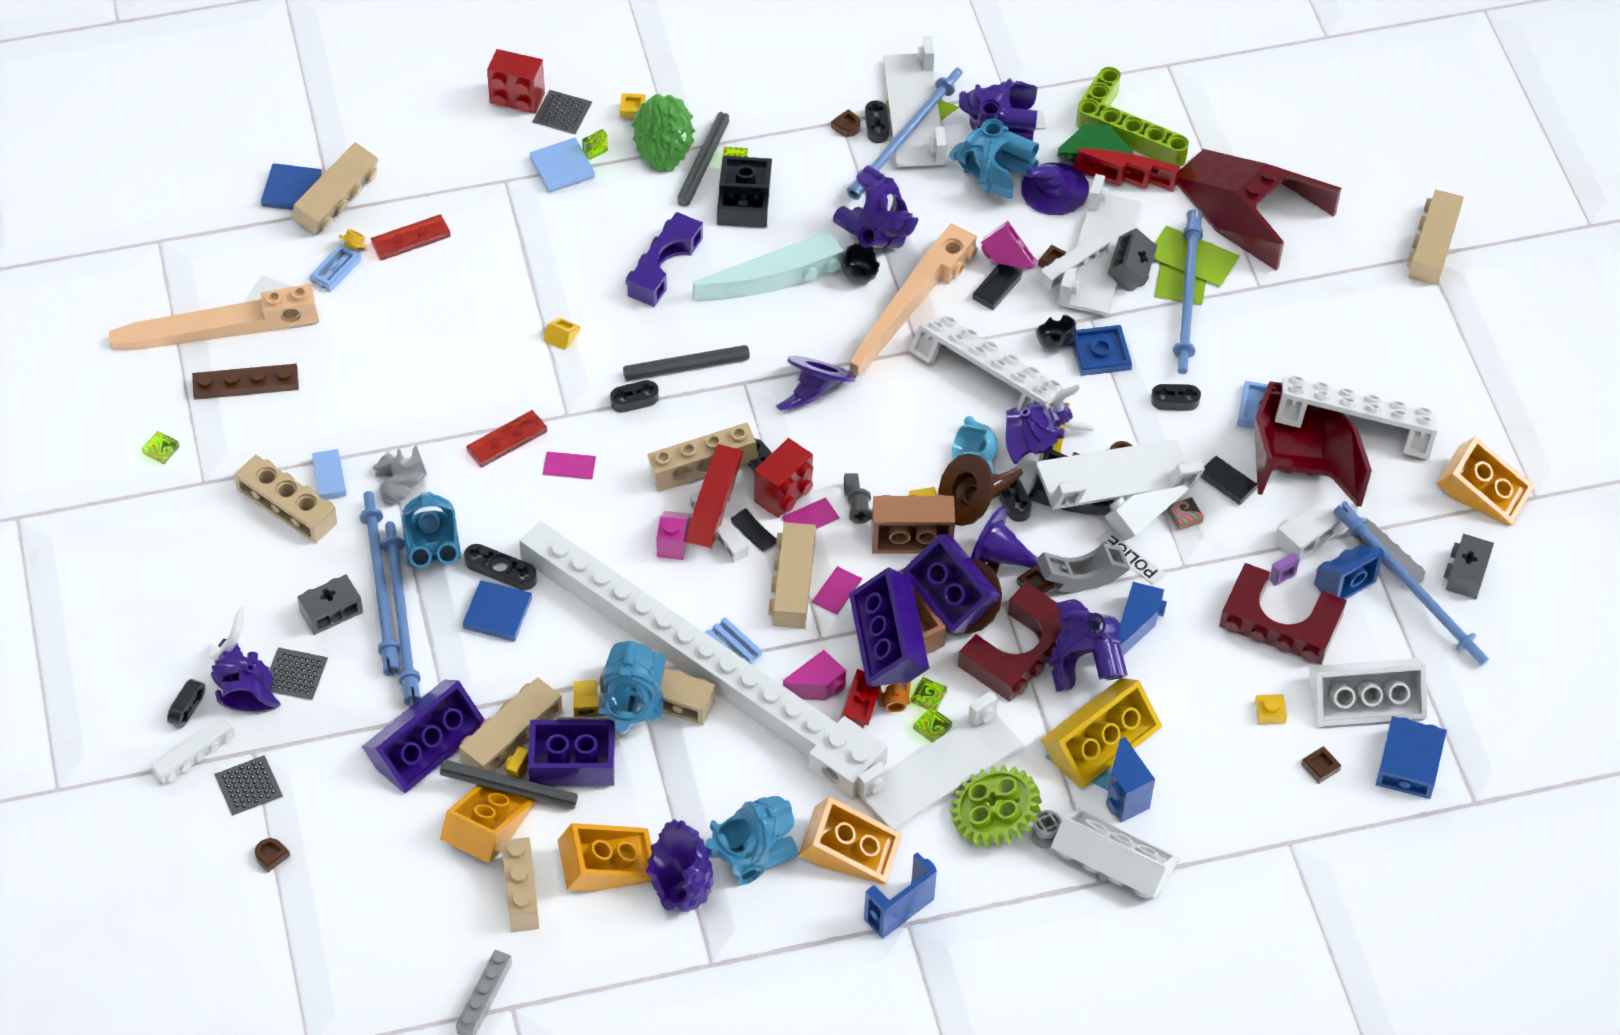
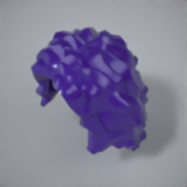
(680, 867)

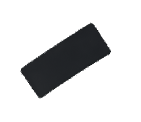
(753, 530)

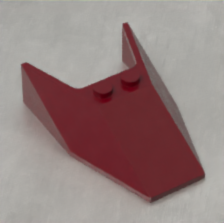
(1231, 189)
(1322, 446)

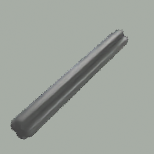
(703, 158)
(686, 362)
(508, 784)

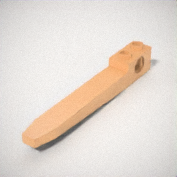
(941, 262)
(272, 312)

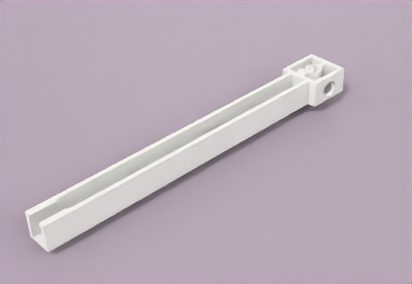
(834, 749)

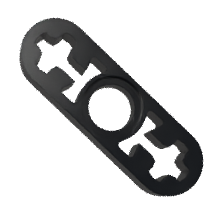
(507, 576)

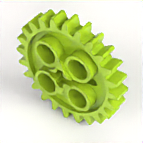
(996, 806)

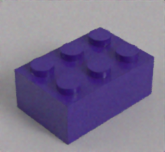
(951, 584)
(572, 752)

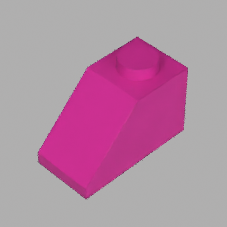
(1007, 247)
(672, 535)
(817, 678)

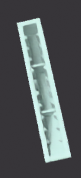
(773, 270)

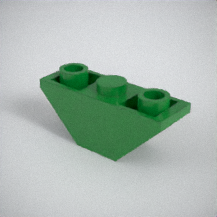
(1092, 137)

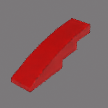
(1126, 167)
(714, 496)

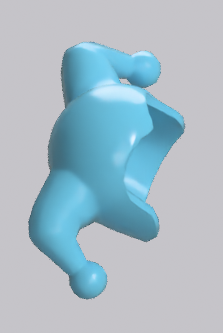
(975, 439)

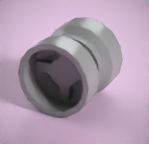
(1045, 828)

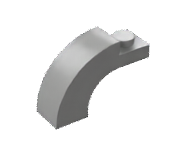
(1085, 571)

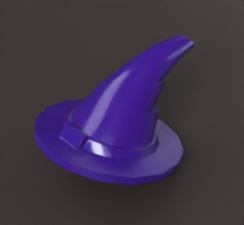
(1054, 188)
(815, 380)
(1000, 545)

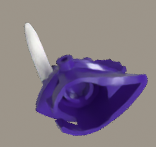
(1036, 427)
(242, 678)

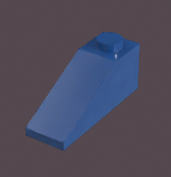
(1140, 614)

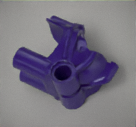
(1004, 102)
(873, 223)
(1082, 636)

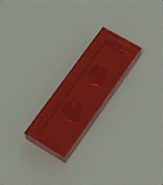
(410, 237)
(506, 438)

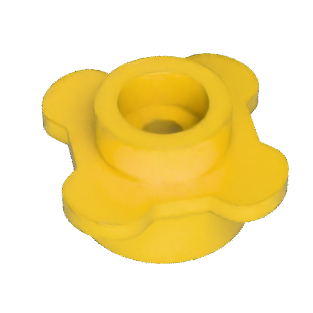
(353, 239)

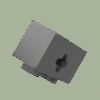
(1132, 259)
(1469, 565)
(330, 604)

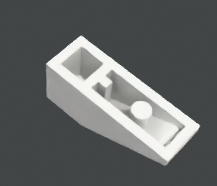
(1136, 512)
(1309, 531)

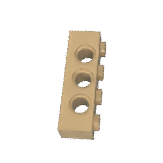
(691, 458)
(286, 498)

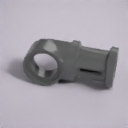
(858, 498)

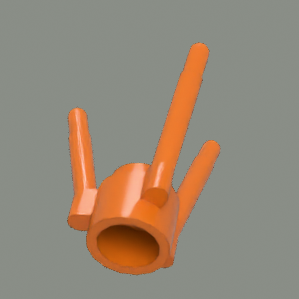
(895, 697)

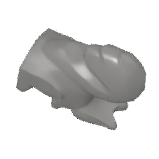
(405, 474)

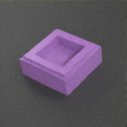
(1284, 569)

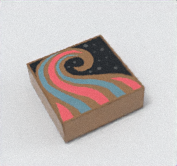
(1185, 513)

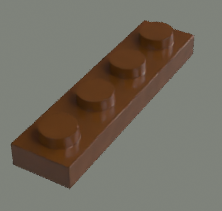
(245, 381)

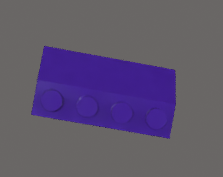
(888, 629)
(424, 735)

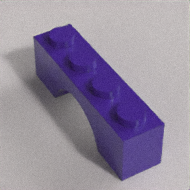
(679, 237)

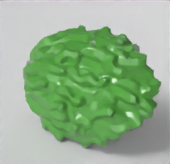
(663, 131)

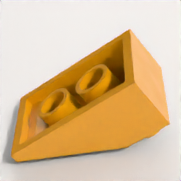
(1485, 481)
(483, 820)
(849, 842)
(604, 856)

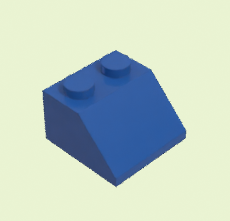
(1349, 571)
(1129, 784)

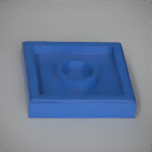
(287, 185)
(1101, 350)
(497, 610)

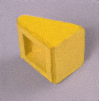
(561, 333)

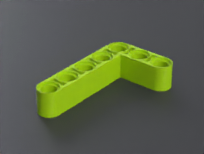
(1136, 132)

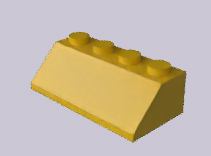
(1090, 737)

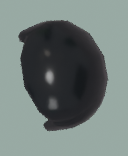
(860, 264)
(1057, 334)

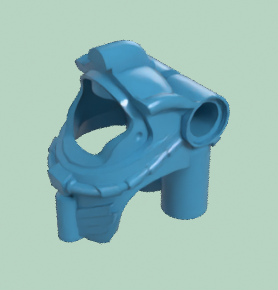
(991, 152)
(427, 526)
(632, 679)
(752, 838)

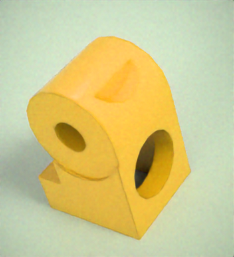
(585, 698)

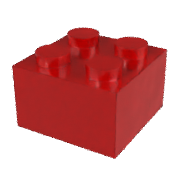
(516, 81)
(783, 478)

